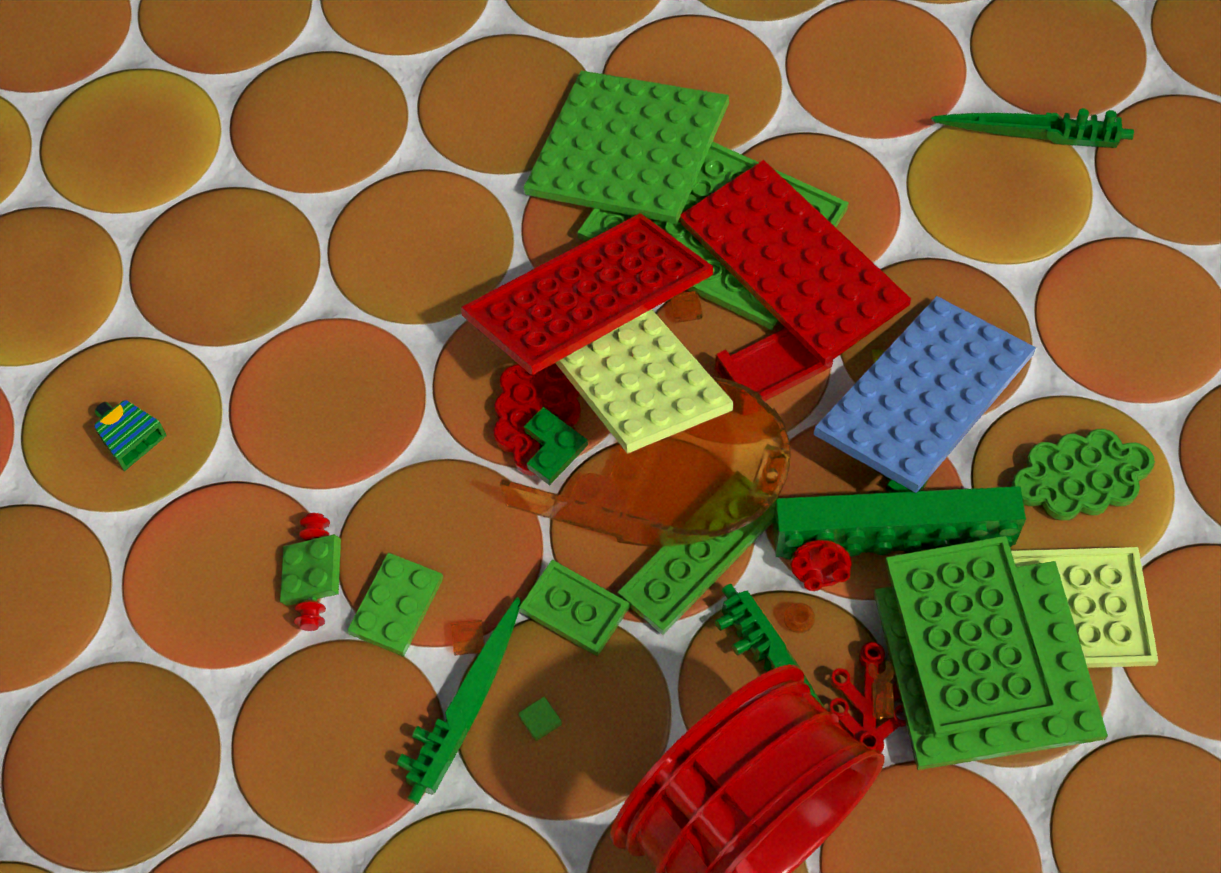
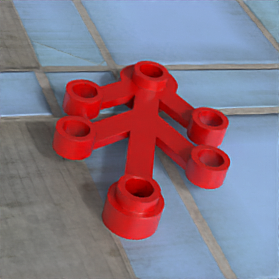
(864, 703)

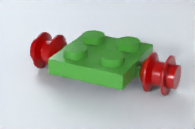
(311, 571)

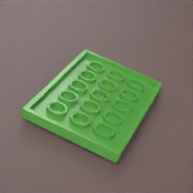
(971, 636)

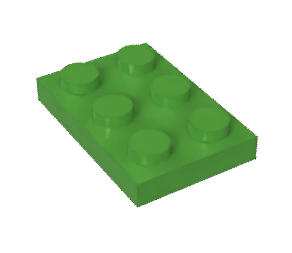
(395, 604)
(574, 607)

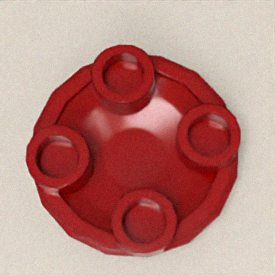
(821, 564)

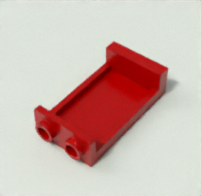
(770, 364)

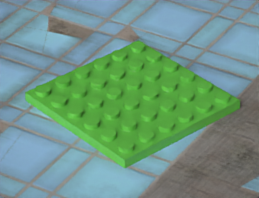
(627, 146)
(1080, 713)

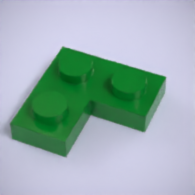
(559, 443)

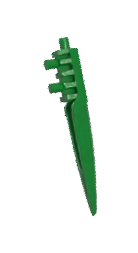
(1046, 127)
(756, 631)
(448, 736)

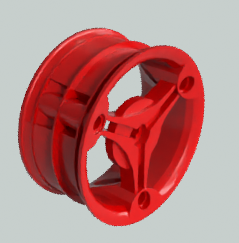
(749, 784)

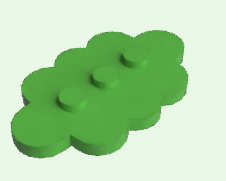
(1083, 474)

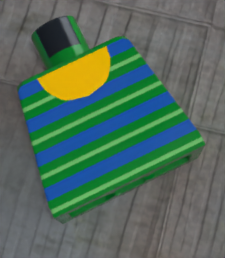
(127, 431)

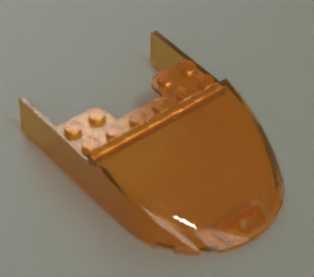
(682, 485)

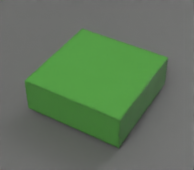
(540, 718)

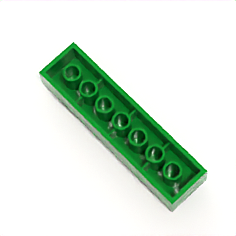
(899, 520)

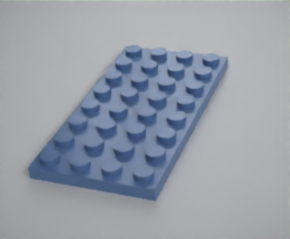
(924, 393)

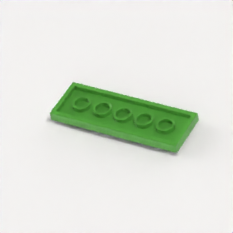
(685, 572)

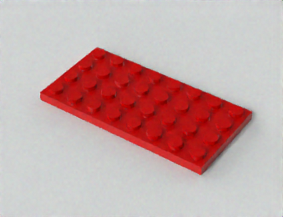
(794, 262)
(586, 293)

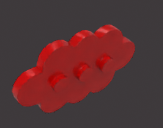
(522, 399)

